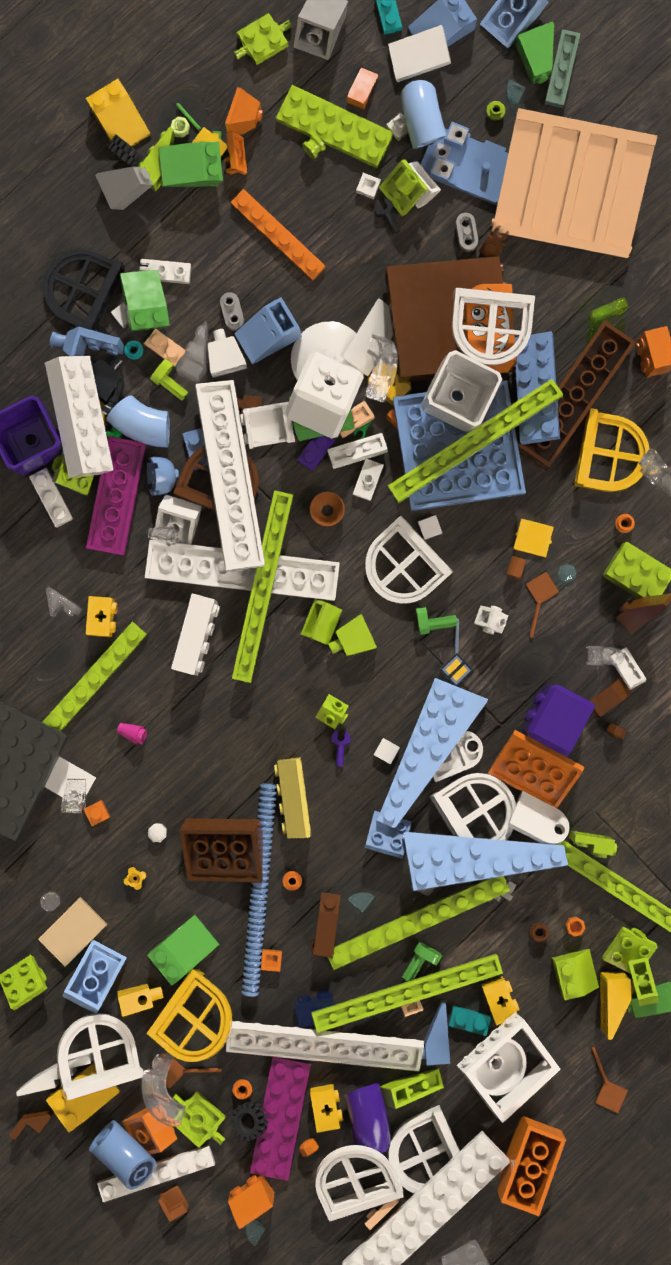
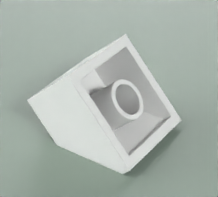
(181, 516)

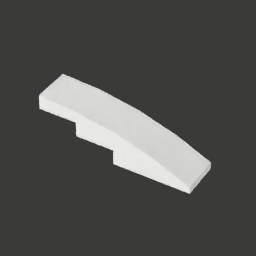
(50, 1077)

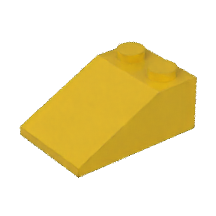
(118, 113)
(614, 1000)
(79, 1109)

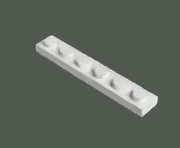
(164, 1171)

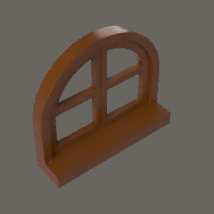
(197, 497)

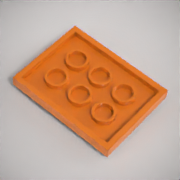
(535, 769)

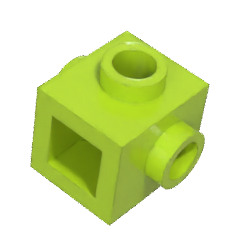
(332, 712)

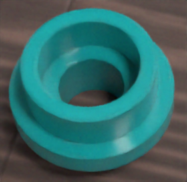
(133, 344)

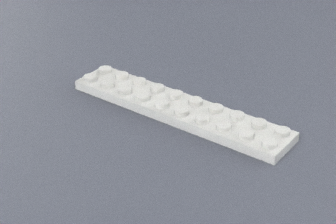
(229, 475)
(206, 567)
(325, 1046)
(432, 1205)

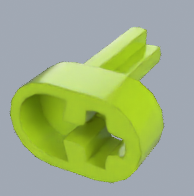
(161, 377)

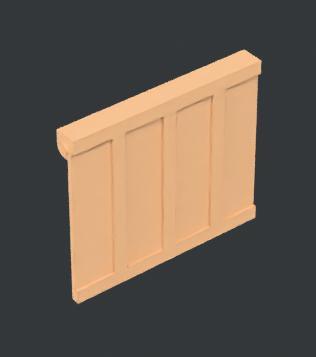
(573, 183)

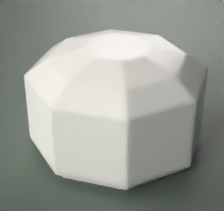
(157, 832)

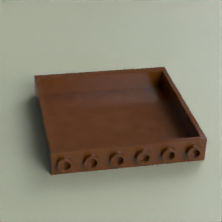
(423, 310)

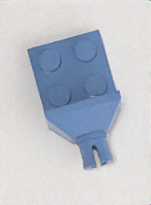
(77, 340)

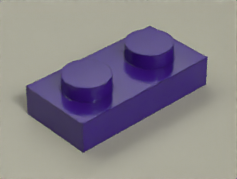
(315, 452)

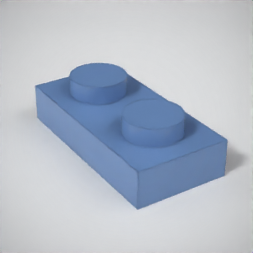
(195, 440)

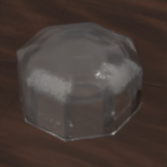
(50, 901)

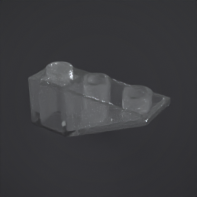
(195, 360)

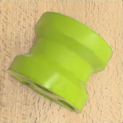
(313, 146)

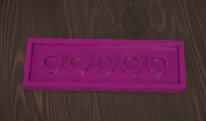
(116, 497)
(284, 1106)

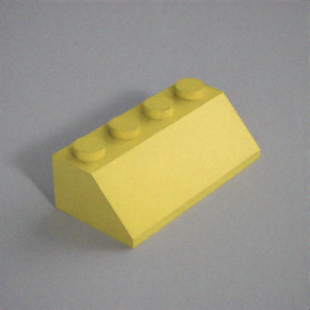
(293, 797)

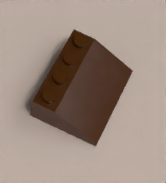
(223, 849)

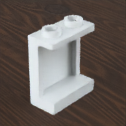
(267, 425)

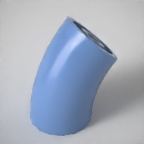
(123, 1155)

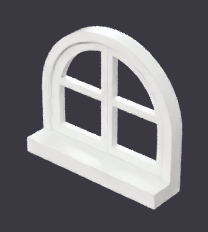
(493, 299)
(421, 548)
(456, 823)
(102, 1078)
(448, 1144)
(362, 1198)

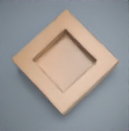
(412, 1008)

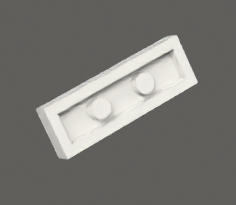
(357, 450)
(51, 497)

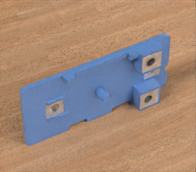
(468, 164)

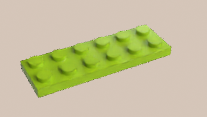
(334, 126)

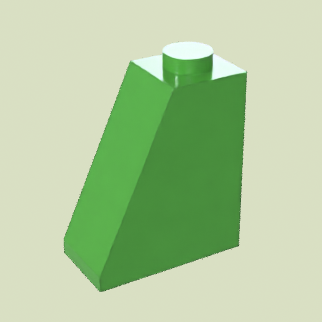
(537, 52)
(662, 1006)

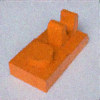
(237, 157)

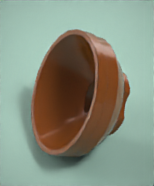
(322, 500)

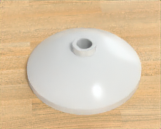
(505, 1072)

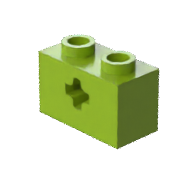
(643, 981)

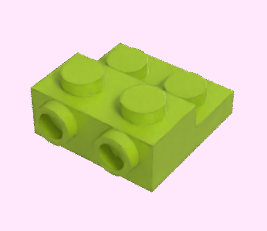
(597, 844)

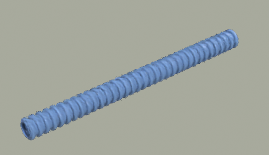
(258, 896)

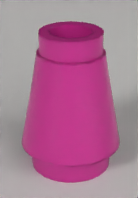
(134, 733)

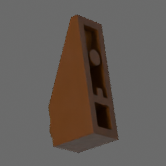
(641, 610)
(326, 925)

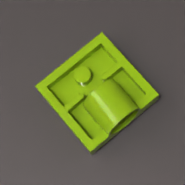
(403, 187)
(61, 477)
(629, 946)
(23, 982)

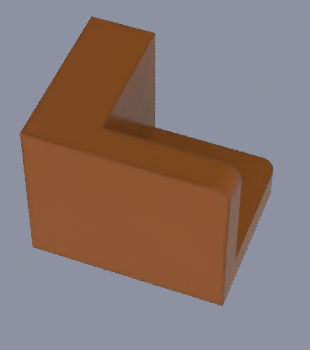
(173, 1203)

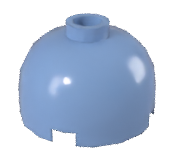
(161, 475)

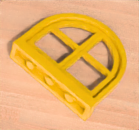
(587, 450)
(175, 1006)

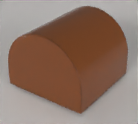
(516, 567)

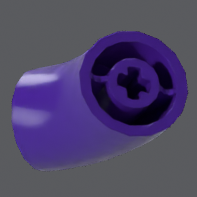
(369, 1118)

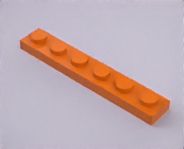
(277, 235)

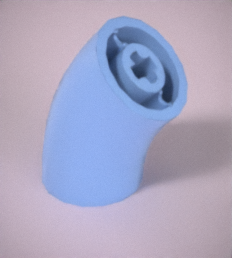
(422, 113)
(140, 422)

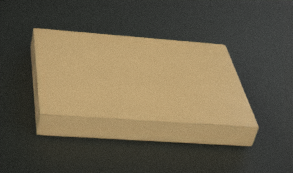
(72, 931)

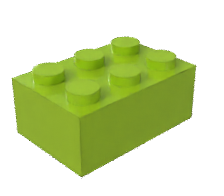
(637, 572)

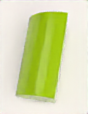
(321, 621)

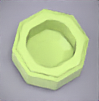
(180, 127)

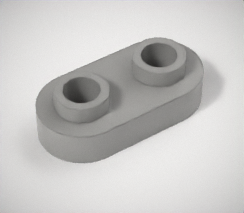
(466, 233)
(232, 310)

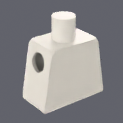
(224, 355)

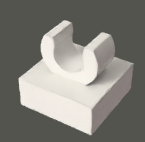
(398, 126)

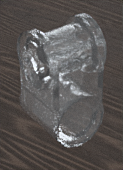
(601, 656)

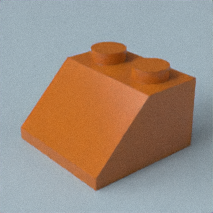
(149, 1132)
(251, 1200)

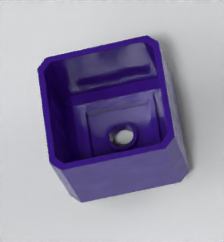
(17, 424)
(557, 718)

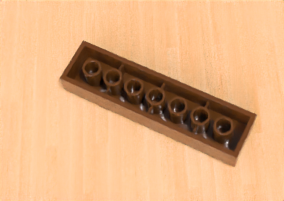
(581, 389)

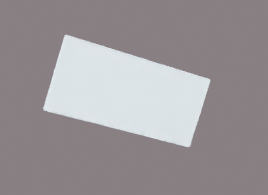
(376, 323)
(65, 770)

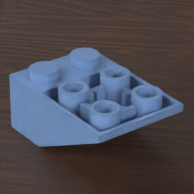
(268, 331)

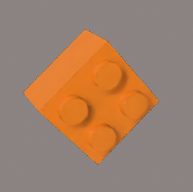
(655, 351)

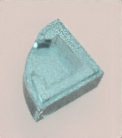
(515, 92)
(361, 900)
(254, 1231)

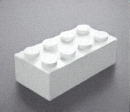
(195, 634)

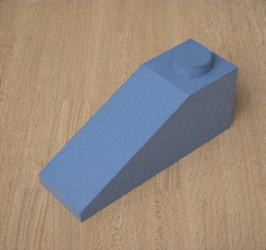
(436, 1041)

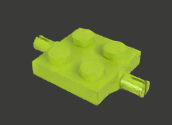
(262, 39)
(200, 1119)

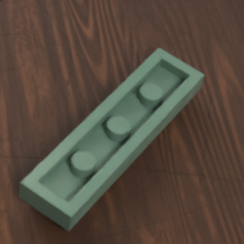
(562, 68)

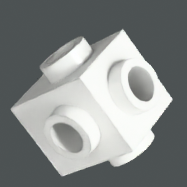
(491, 619)

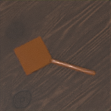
(541, 589)
(177, 1070)
(610, 1095)

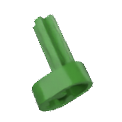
(426, 624)
(422, 953)

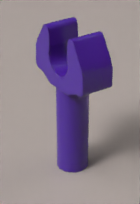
(340, 747)

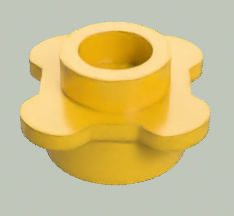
(134, 883)

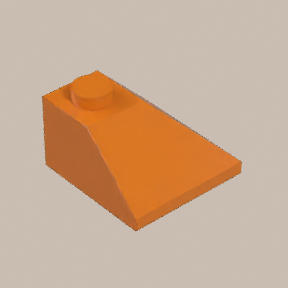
(243, 113)

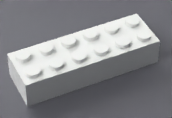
(79, 416)

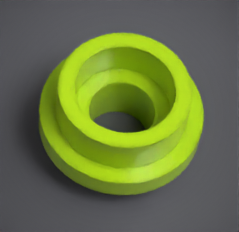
(495, 115)

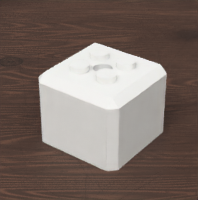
(475, 383)
(323, 395)

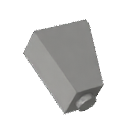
(123, 185)

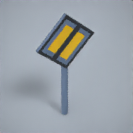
(456, 668)

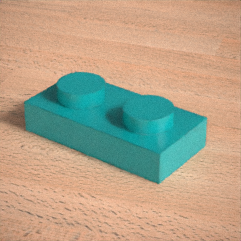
(389, 16)
(469, 1020)

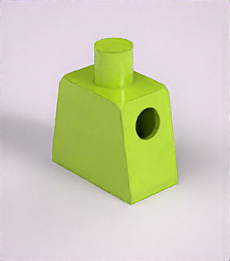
(353, 638)

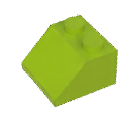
(575, 974)

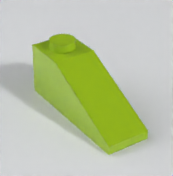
(411, 1088)

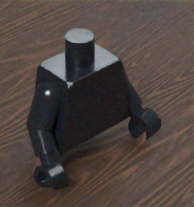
(108, 382)

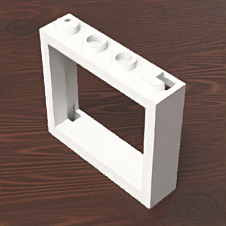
(527, 1087)

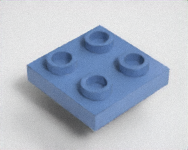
(385, 838)

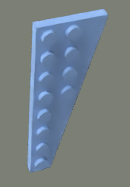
(439, 728)
(457, 860)

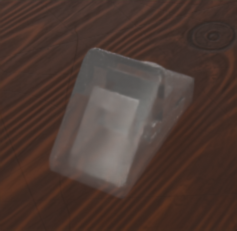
(57, 600)
(74, 796)

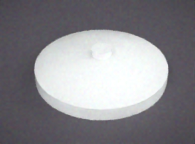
(324, 338)

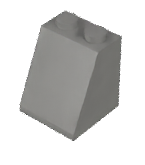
(320, 26)

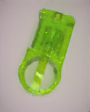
(607, 310)

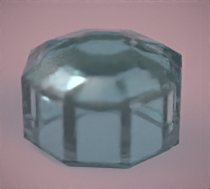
(566, 573)

